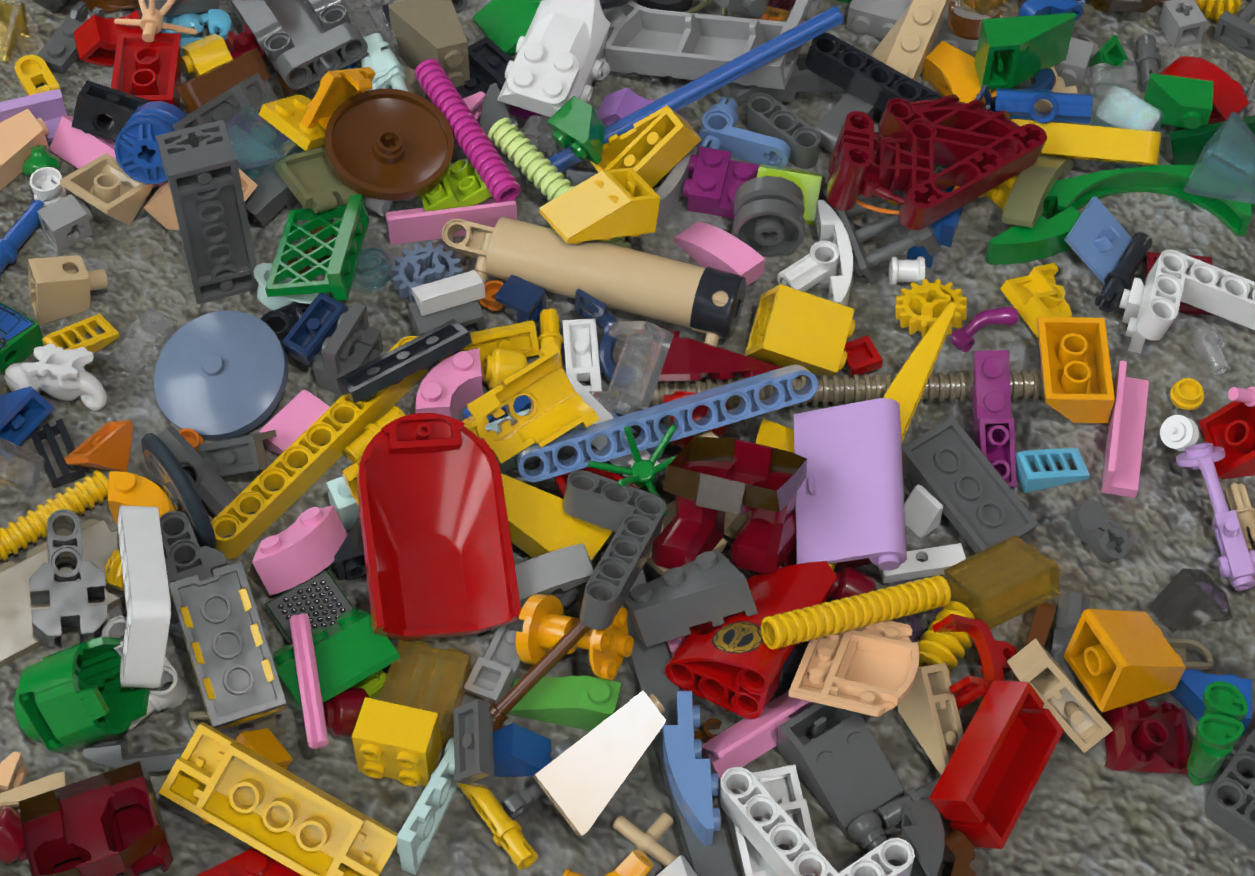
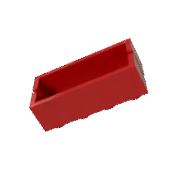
(997, 764)

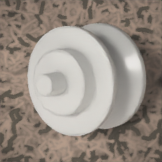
(1179, 432)

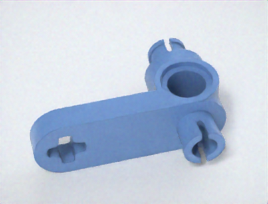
(720, 133)

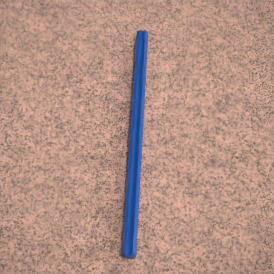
(717, 78)

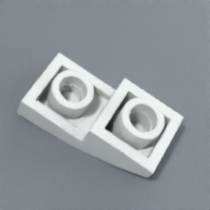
(1131, 303)

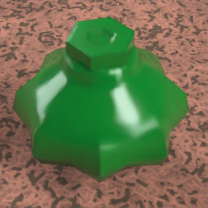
(40, 158)

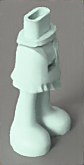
(384, 63)

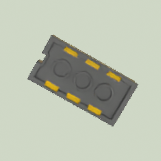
(227, 647)

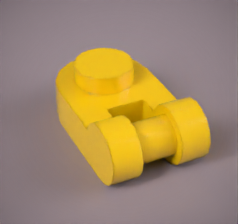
(32, 71)

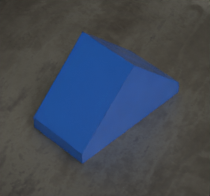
(21, 413)
(519, 752)

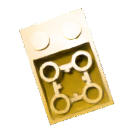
(604, 208)

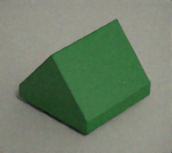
(1110, 53)

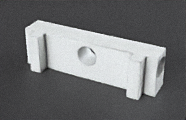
(936, 561)

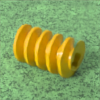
(945, 646)

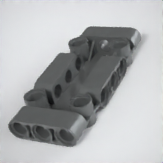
(303, 36)

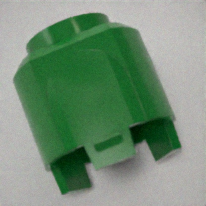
(77, 697)

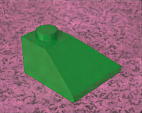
(1181, 99)

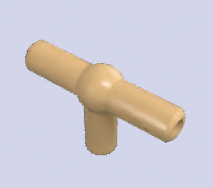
(648, 841)

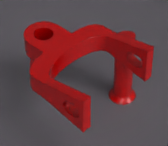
(992, 657)

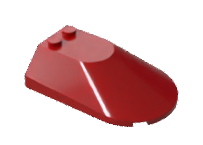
(435, 531)

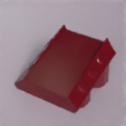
(1147, 738)

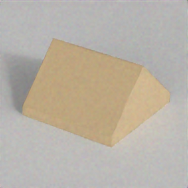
(108, 188)

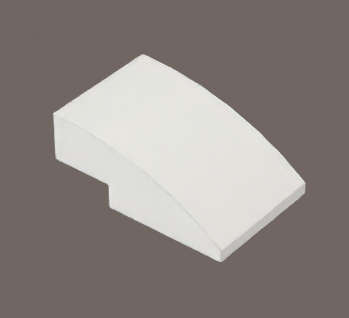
(785, 788)

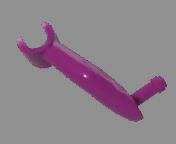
(963, 337)

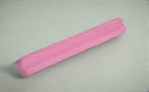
(308, 681)

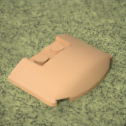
(859, 669)

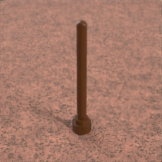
(535, 674)

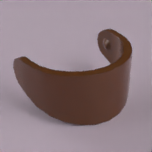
(964, 27)

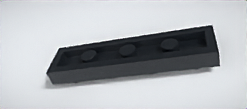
(404, 361)

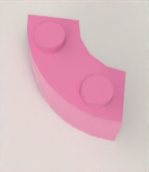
(451, 384)
(300, 550)

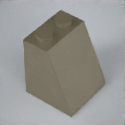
(431, 32)

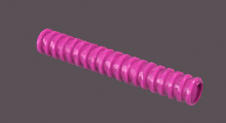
(468, 131)

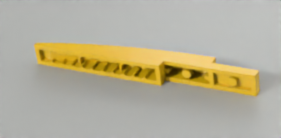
(915, 373)

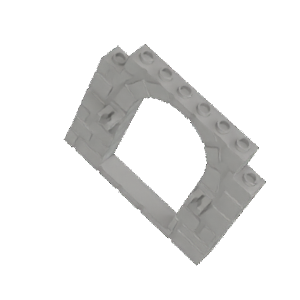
(695, 43)

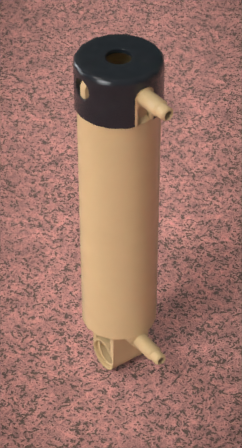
(612, 274)

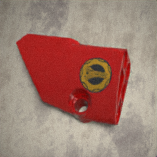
(731, 660)

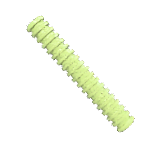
(533, 164)

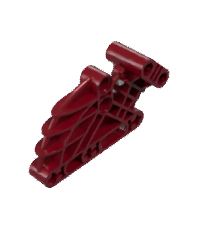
(972, 140)

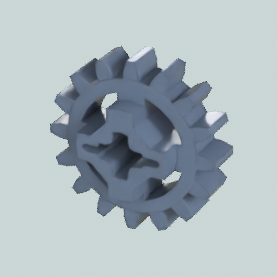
(423, 267)

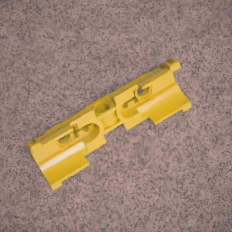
(552, 413)

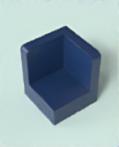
(523, 298)

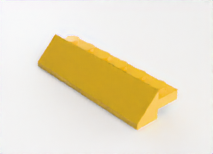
(275, 809)

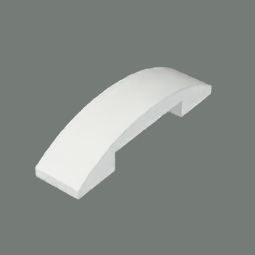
(831, 229)

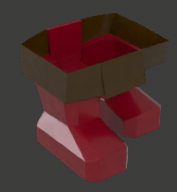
(734, 478)
(96, 826)

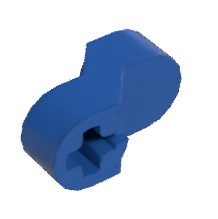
(1046, 7)

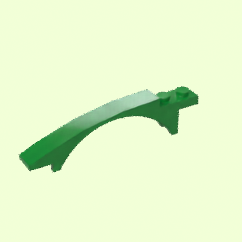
(1153, 179)

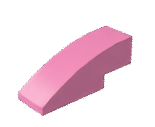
(721, 251)

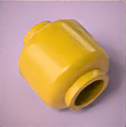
(501, 364)

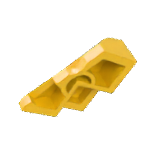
(1037, 295)

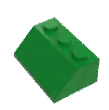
(343, 655)

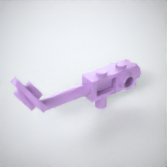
(1236, 560)

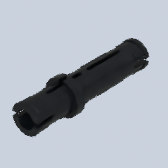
(1121, 276)

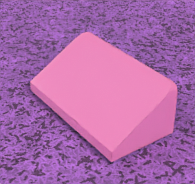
(293, 420)

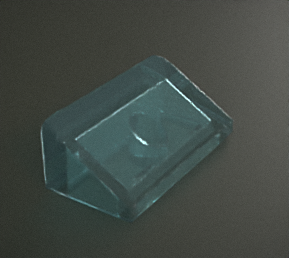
(1128, 111)

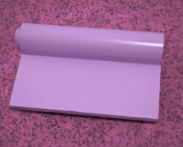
(852, 484)

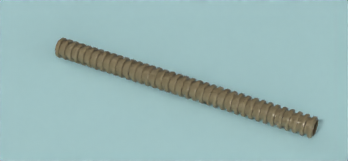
(869, 388)

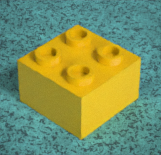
(397, 742)

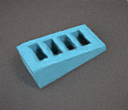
(1044, 479)

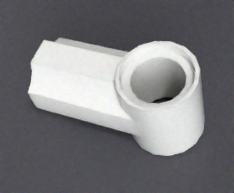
(812, 268)

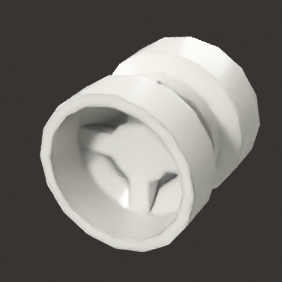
(46, 185)

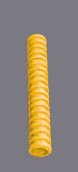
(34, 525)
(855, 612)

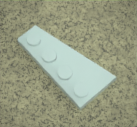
(427, 813)

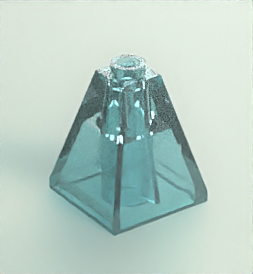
(1226, 164)

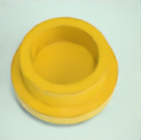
(1187, 394)

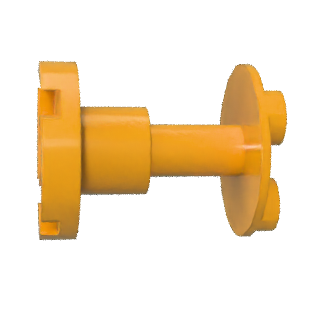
(547, 624)

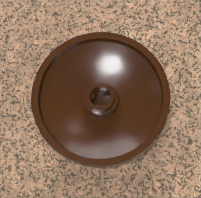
(389, 144)

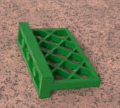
(343, 249)

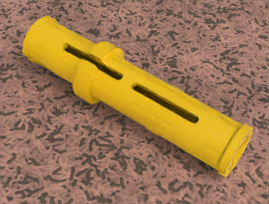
(505, 830)

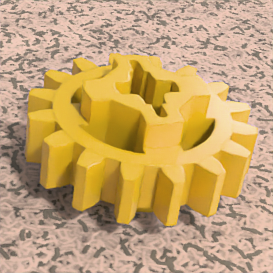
(925, 303)

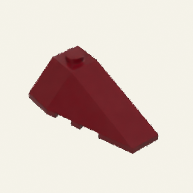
(694, 359)

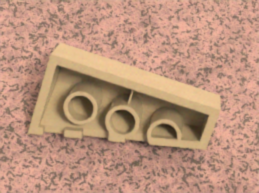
(912, 37)

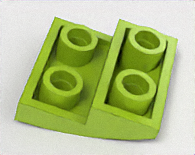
(457, 189)

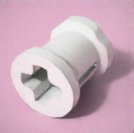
(906, 270)

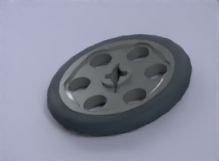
(175, 483)

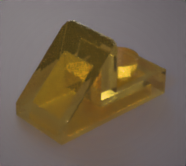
(12, 22)

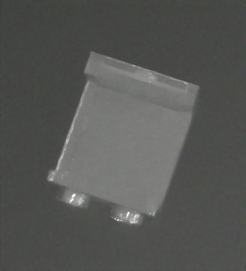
(637, 366)

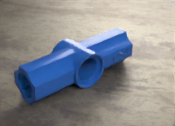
(1066, 106)

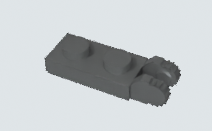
(61, 48)

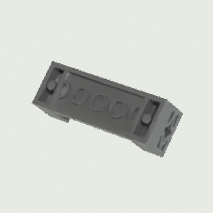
(209, 210)

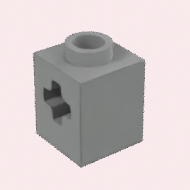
(1182, 22)
(65, 222)

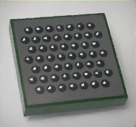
(316, 597)

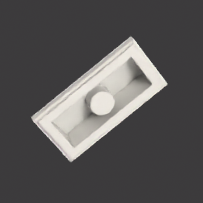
(449, 292)

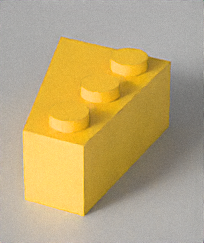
(651, 146)

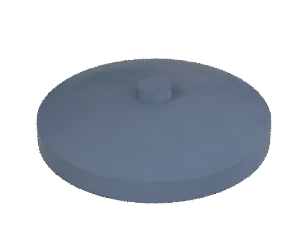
(221, 374)

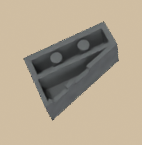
(688, 597)

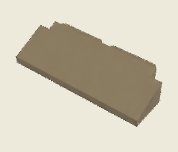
(15, 599)

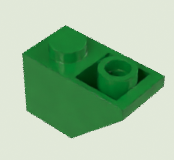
(579, 129)

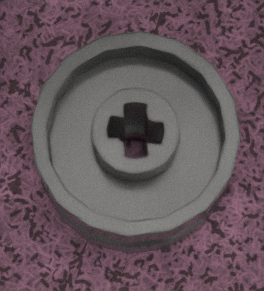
(769, 215)

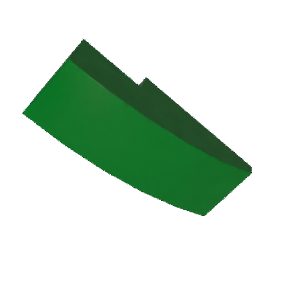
(1029, 244)

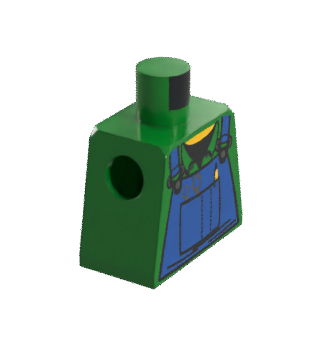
(17, 337)

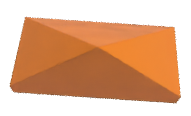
(105, 448)

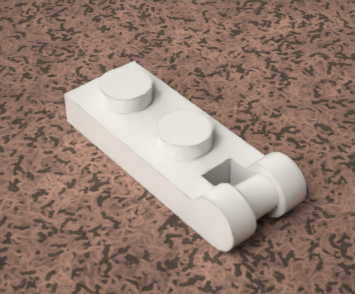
(582, 352)

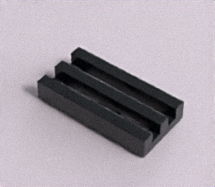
(49, 433)

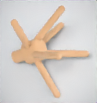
(152, 21)

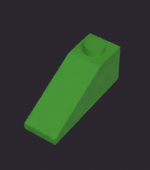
(570, 701)

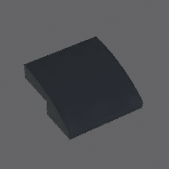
(486, 67)

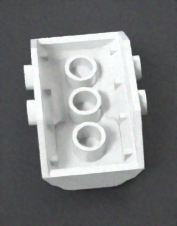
(557, 56)

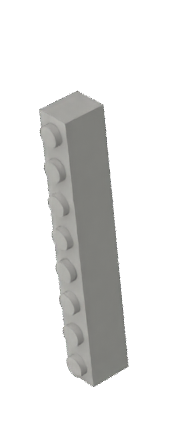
(879, 16)

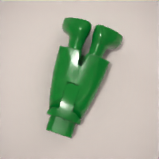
(1216, 730)

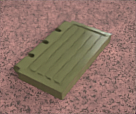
(313, 181)

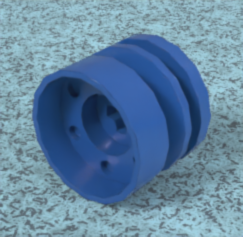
(141, 129)

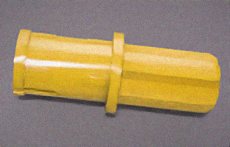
(550, 329)

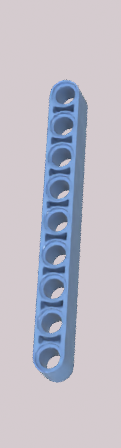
(681, 409)

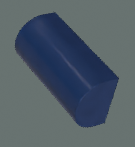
(313, 328)

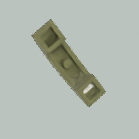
(1032, 187)

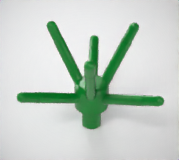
(643, 471)

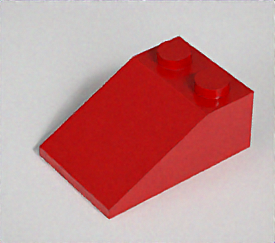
(148, 68)

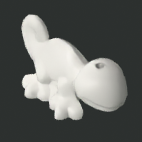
(59, 375)

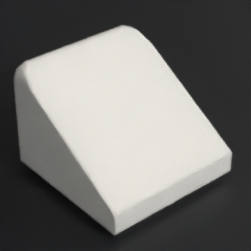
(922, 511)

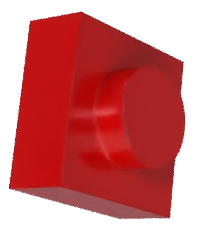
(861, 356)

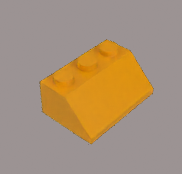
(1076, 367)

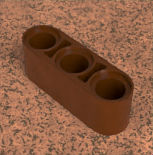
(221, 78)

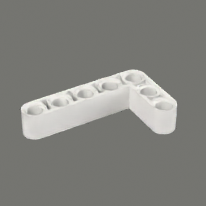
(1197, 283)
(145, 597)
(782, 830)

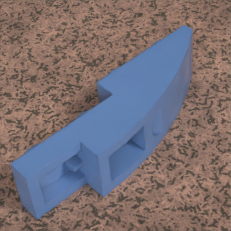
(689, 773)

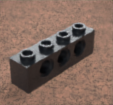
(98, 100)

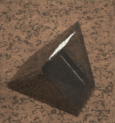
(1191, 601)

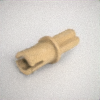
(1240, 502)

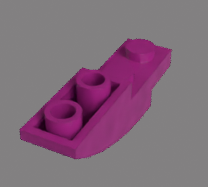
(992, 411)

